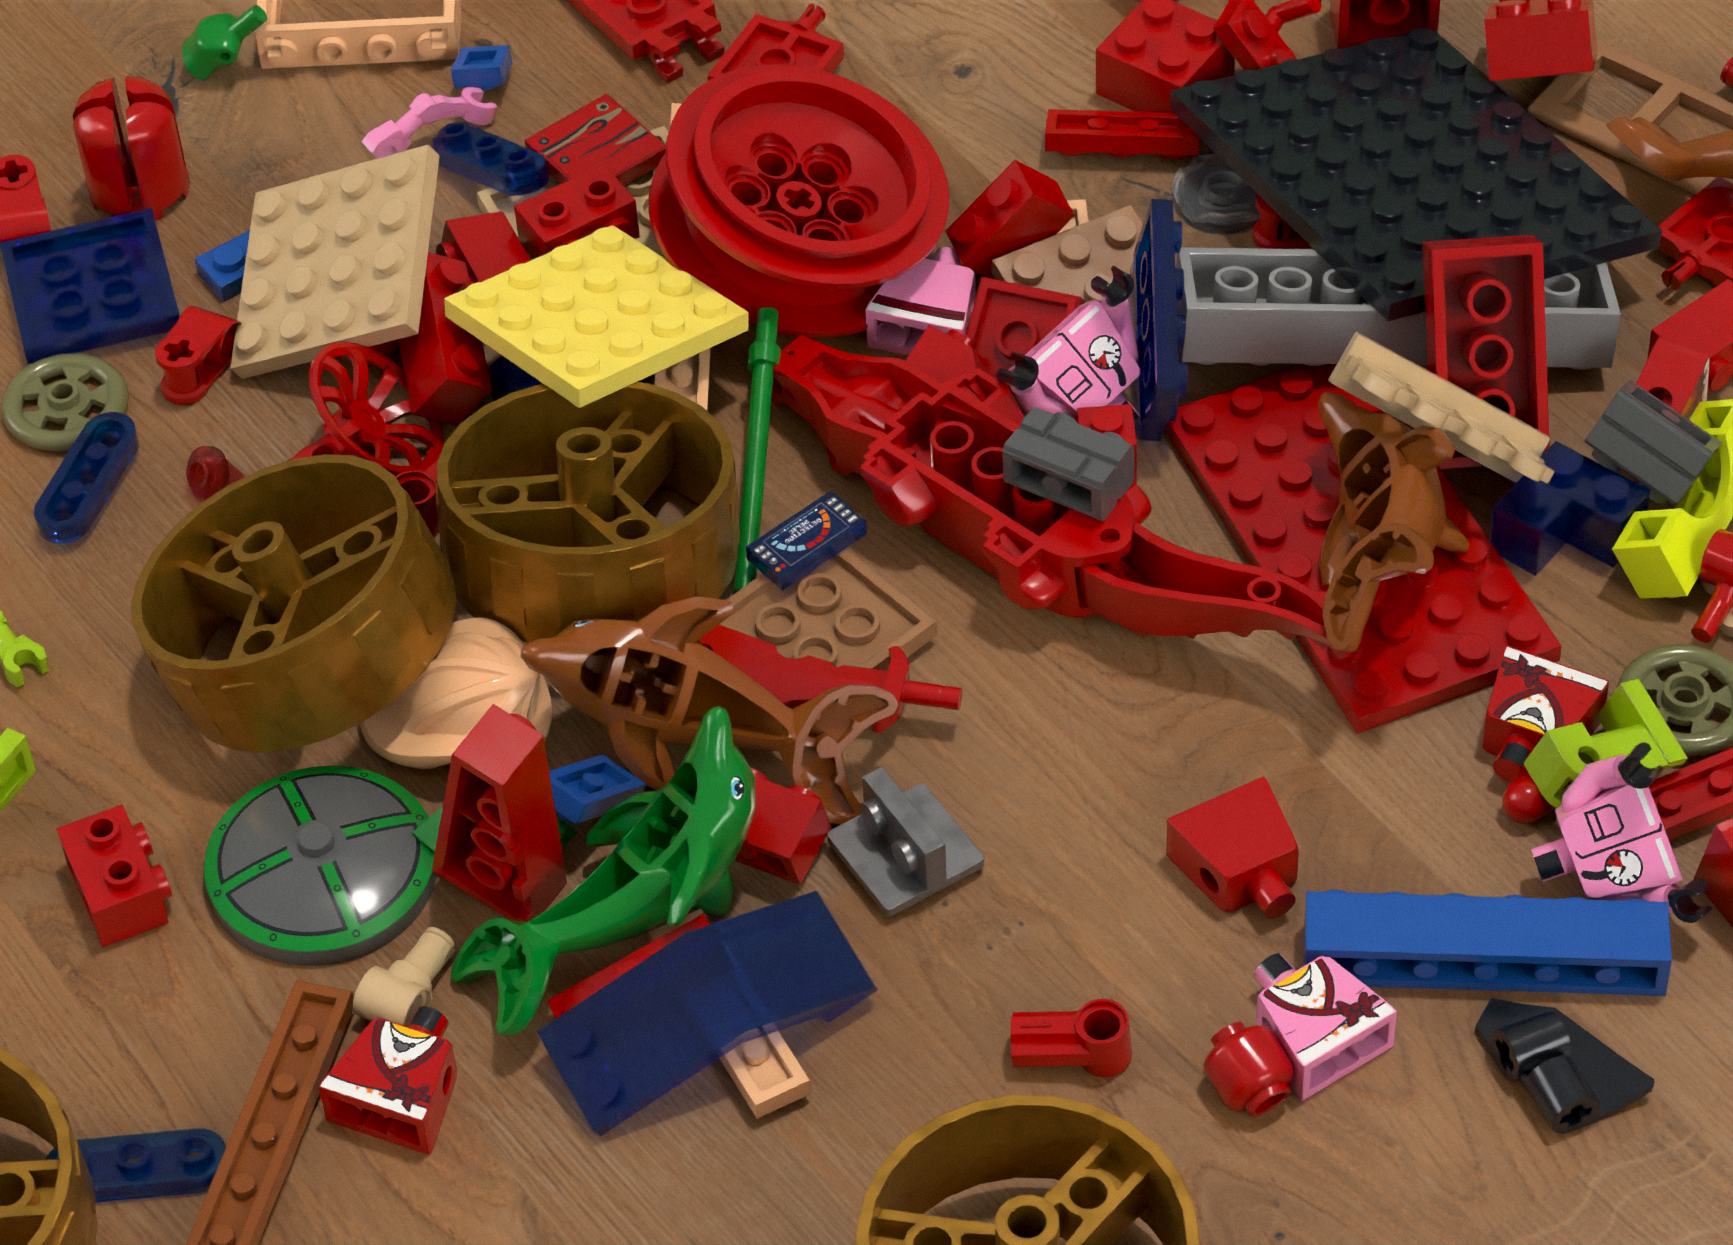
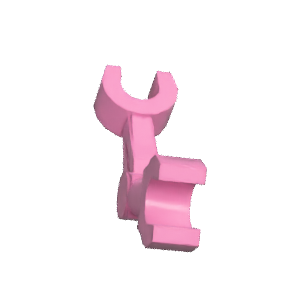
(425, 109)

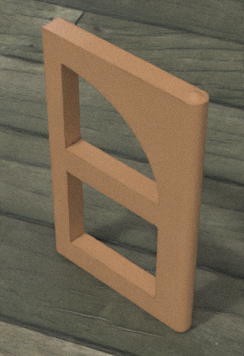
(1669, 91)

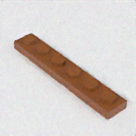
(273, 1116)

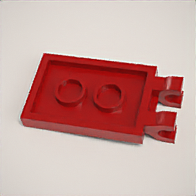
(656, 29)

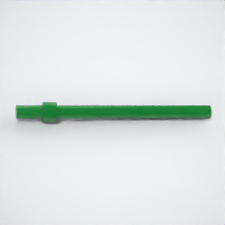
(762, 356)

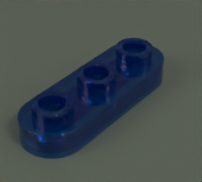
(490, 159)
(68, 503)
(161, 1170)

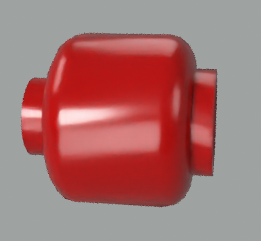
(1249, 1068)

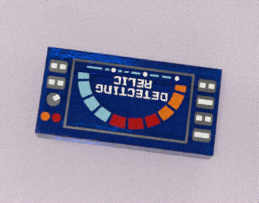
(806, 540)

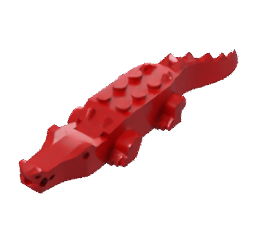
(939, 464)

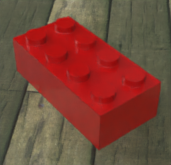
(1489, 324)

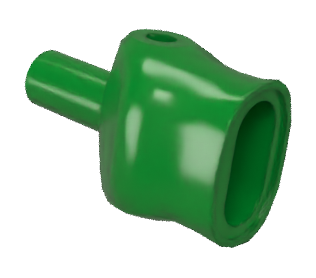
(219, 40)

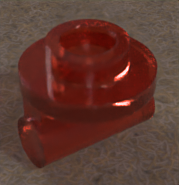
(210, 471)

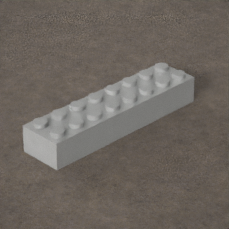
(1302, 311)

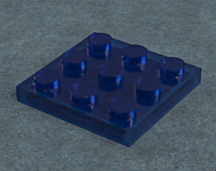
(90, 285)

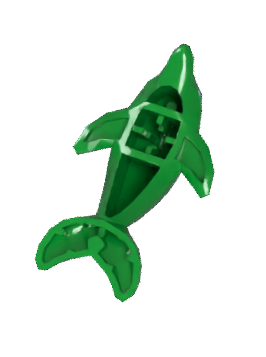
(666, 861)

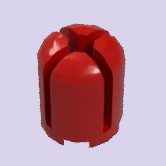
(145, 153)

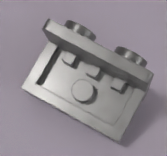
(903, 844)

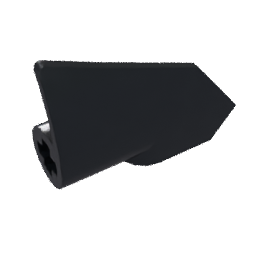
(1560, 1064)

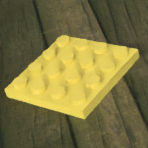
(596, 315)

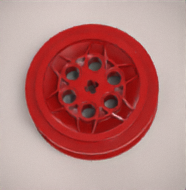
(796, 195)

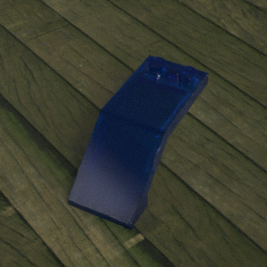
(701, 1003)

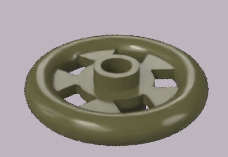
(76, 367)
(1689, 687)

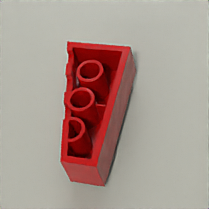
(501, 819)

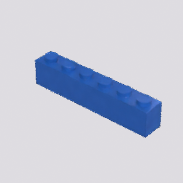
(1492, 942)

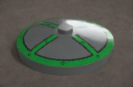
(319, 865)

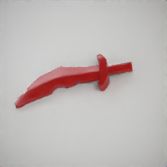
(807, 677)

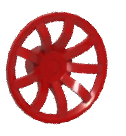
(360, 419)

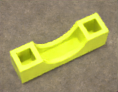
(1666, 546)

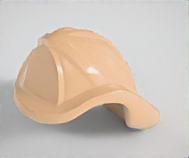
(469, 674)

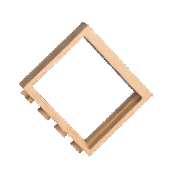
(357, 40)

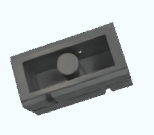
(1651, 443)
(1069, 463)

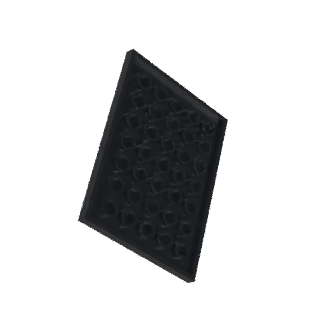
(1404, 150)

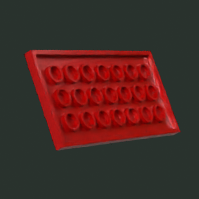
(1276, 488)

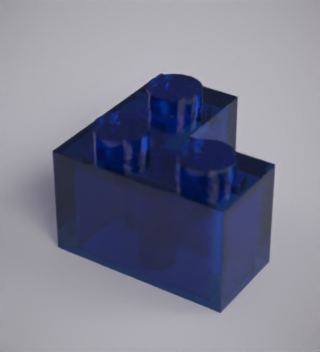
(1578, 507)

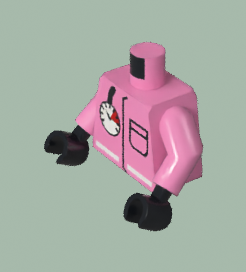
(1083, 358)
(1618, 838)

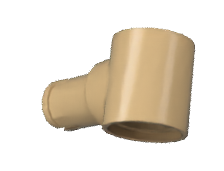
(407, 983)

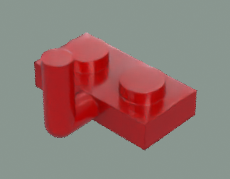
(1255, 36)

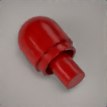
(1524, 801)

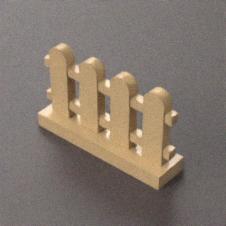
(1431, 401)

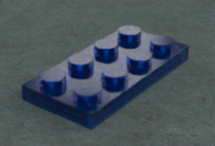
(1156, 320)

